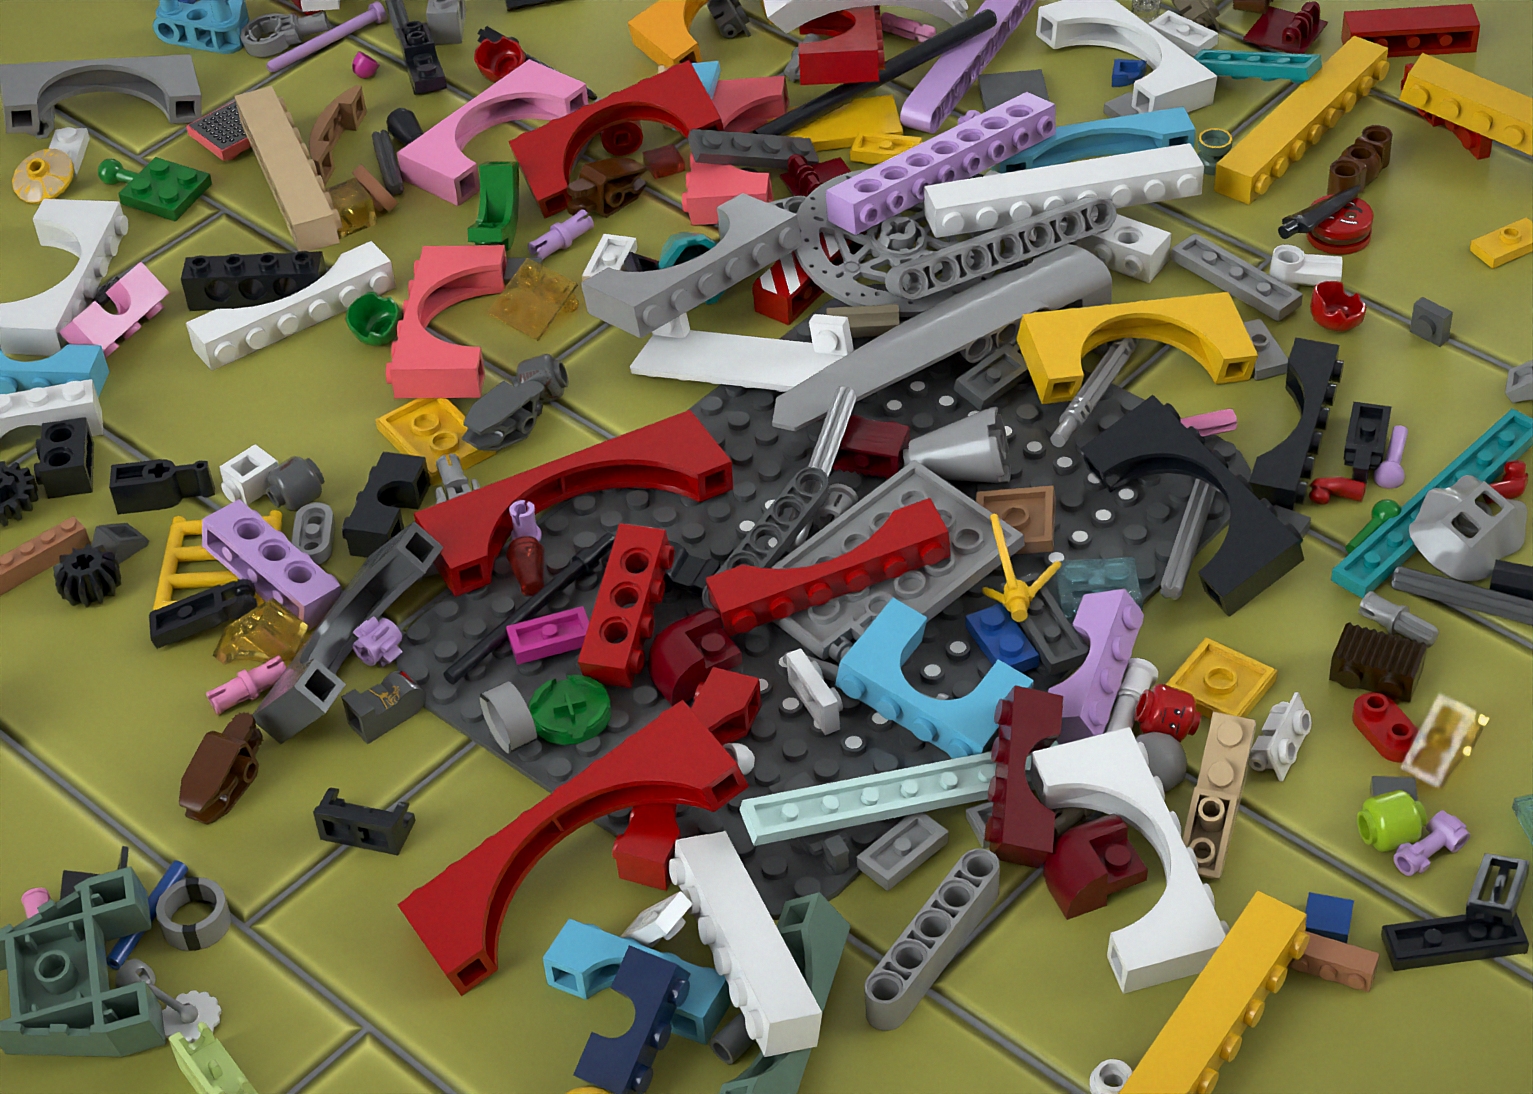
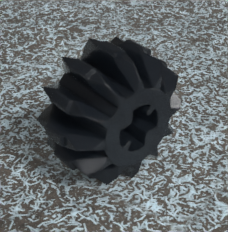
(87, 575)

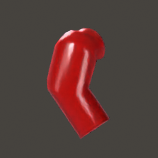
(1512, 483)

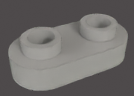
(314, 531)

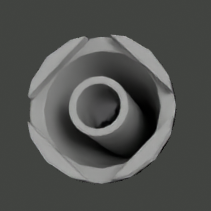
(965, 449)

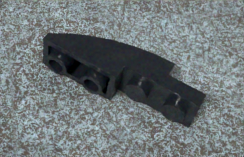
(421, 57)

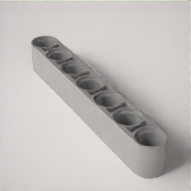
(985, 247)

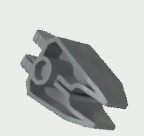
(503, 415)

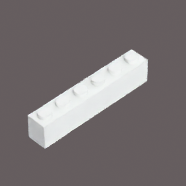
(746, 945)

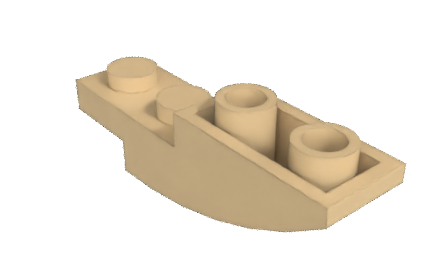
(1218, 792)

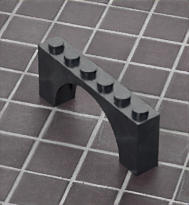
(1257, 543)

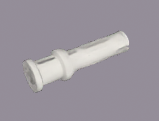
(1136, 678)

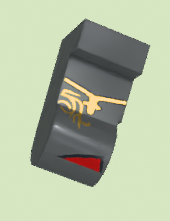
(383, 705)

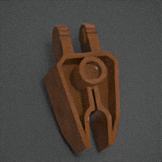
(606, 186)
(221, 770)

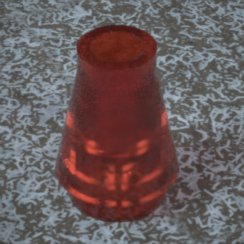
(527, 563)

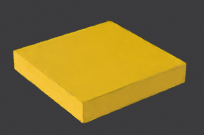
(1223, 680)

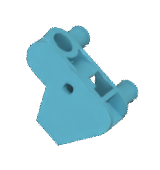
(202, 25)

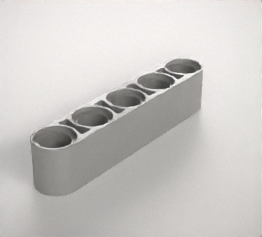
(931, 939)

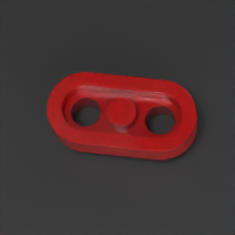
(1380, 724)

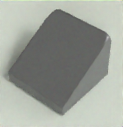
(119, 539)

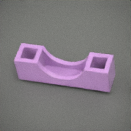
(1109, 628)

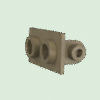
(1198, 11)

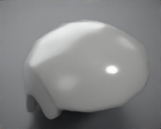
(1165, 758)

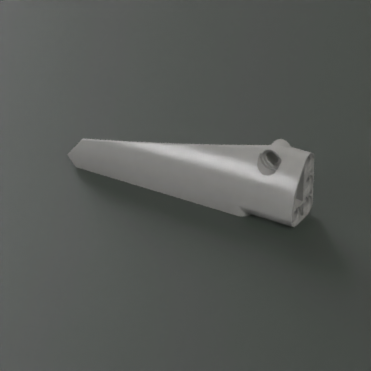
(966, 323)

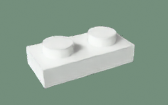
(1185, 33)
(71, 142)
(610, 253)
(810, 687)
(659, 921)

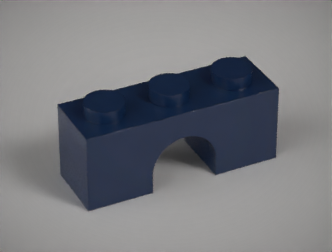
(626, 1061)

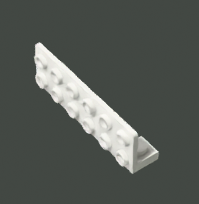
(742, 360)

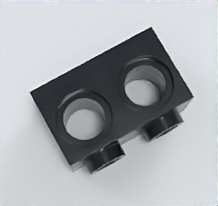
(65, 458)

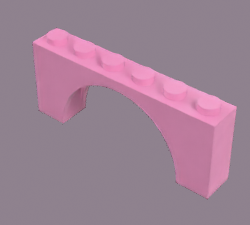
(528, 92)

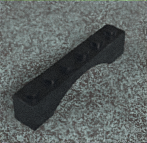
(1309, 381)

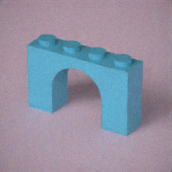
(875, 677)

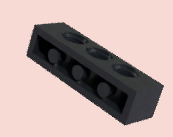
(248, 279)

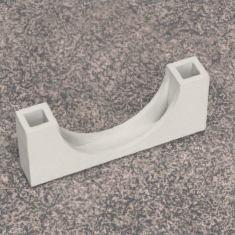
(1176, 76)
(89, 232)
(1114, 777)

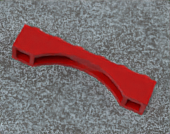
(757, 595)
(728, 708)

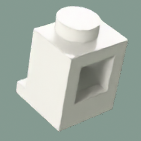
(247, 475)

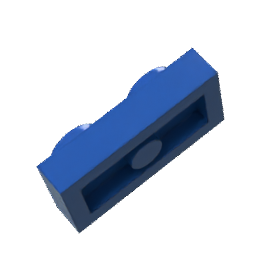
(1001, 638)

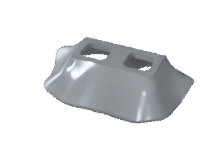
(1453, 552)

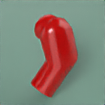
(1336, 486)

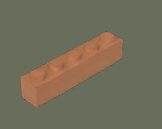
(41, 553)
(1338, 962)

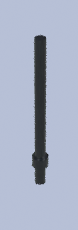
(582, 563)

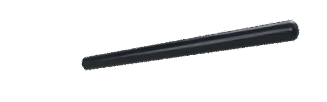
(893, 68)

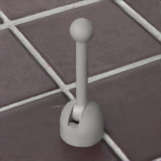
(129, 975)

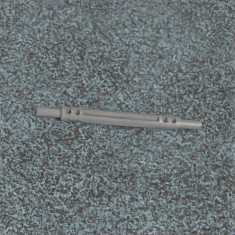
(1093, 389)

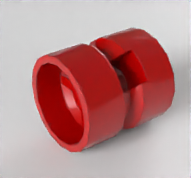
(622, 138)

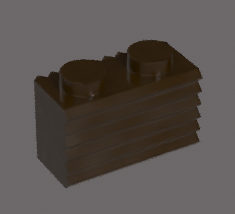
(1377, 662)

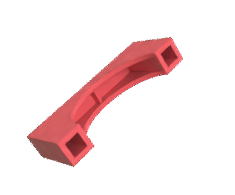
(742, 108)

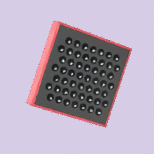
(221, 132)

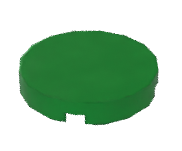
(570, 709)

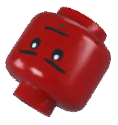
(1168, 712)

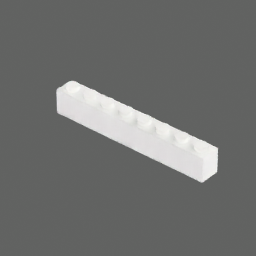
(1017, 195)

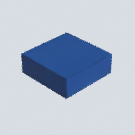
(1329, 916)

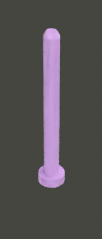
(375, 13)

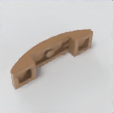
(342, 113)

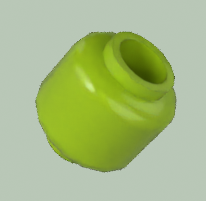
(1391, 820)

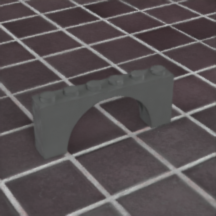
(310, 680)

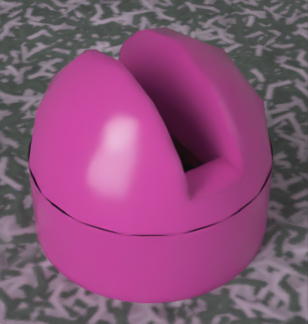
(364, 65)

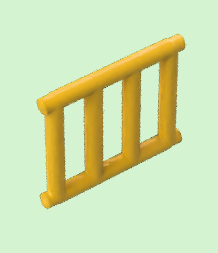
(176, 553)

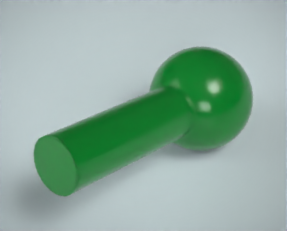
(1380, 514)

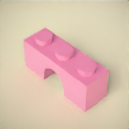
(134, 295)

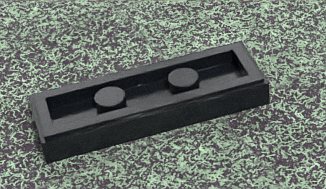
(1451, 941)

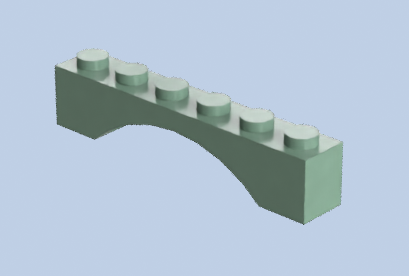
(816, 942)

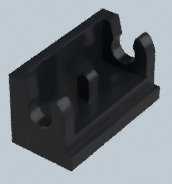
(363, 825)

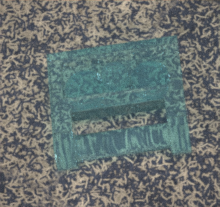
(1095, 576)

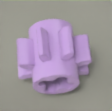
(377, 641)

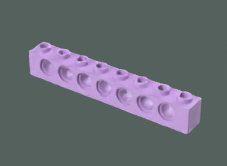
(942, 159)

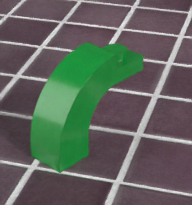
(497, 205)

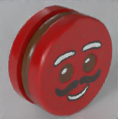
(1345, 230)

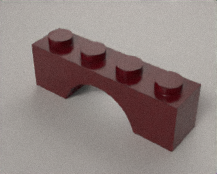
(1020, 824)

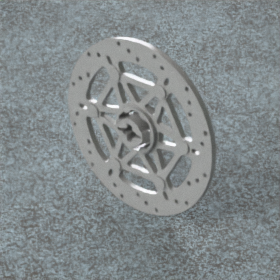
(891, 248)

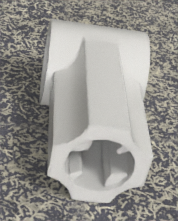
(1296, 268)

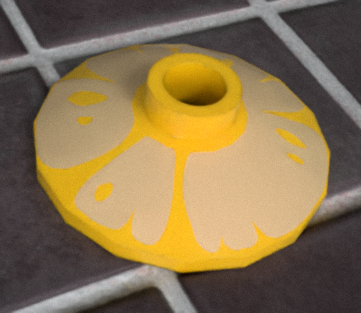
(43, 176)

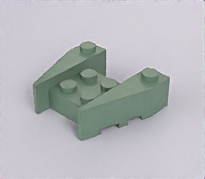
(62, 979)

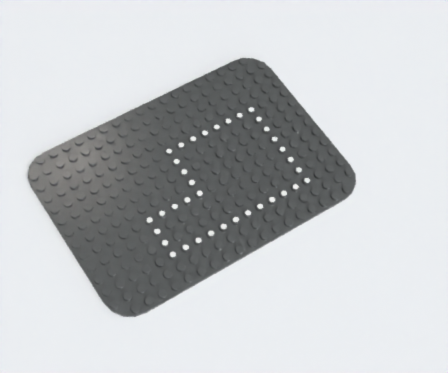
(784, 738)

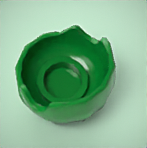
(374, 319)

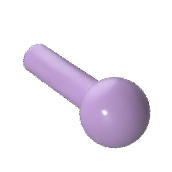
(1390, 472)

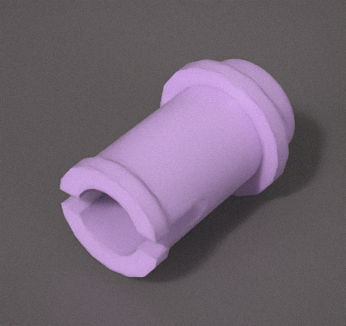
(524, 522)

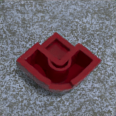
(687, 653)
(1091, 864)

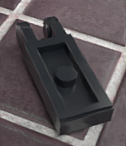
(201, 612)

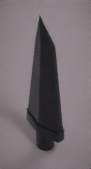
(1310, 217)

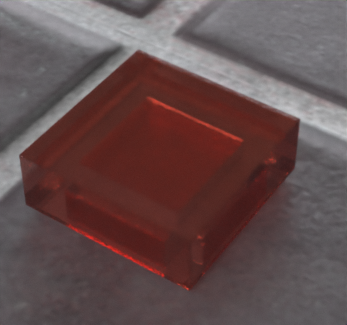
(663, 161)

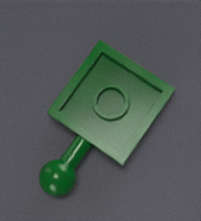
(159, 188)

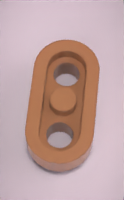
(380, 196)

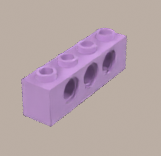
(265, 556)

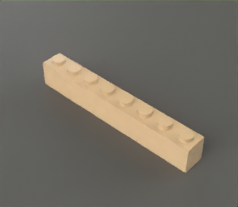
(289, 169)

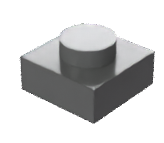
(1431, 321)

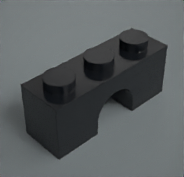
(376, 518)

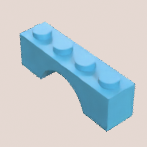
(67, 365)
(588, 959)

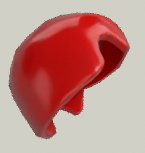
(498, 58)
(1335, 308)

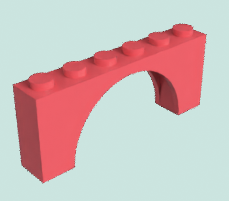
(422, 363)

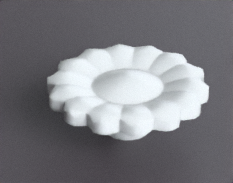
(207, 1013)

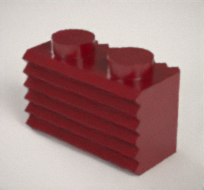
(872, 447)

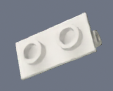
(1282, 737)

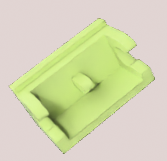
(209, 1064)

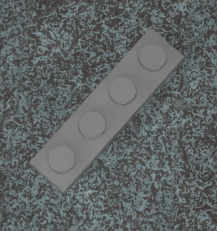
(1236, 277)

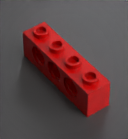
(632, 550)

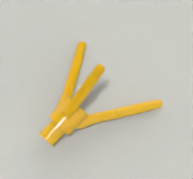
(1016, 592)

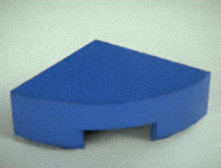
(1127, 71)

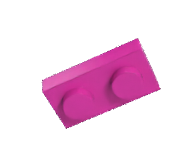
(548, 635)

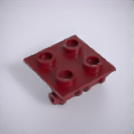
(1288, 30)
(803, 179)

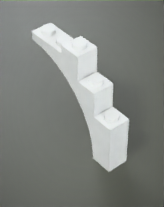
(794, 13)

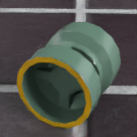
(1213, 146)

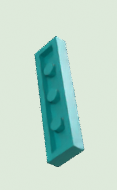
(1260, 64)

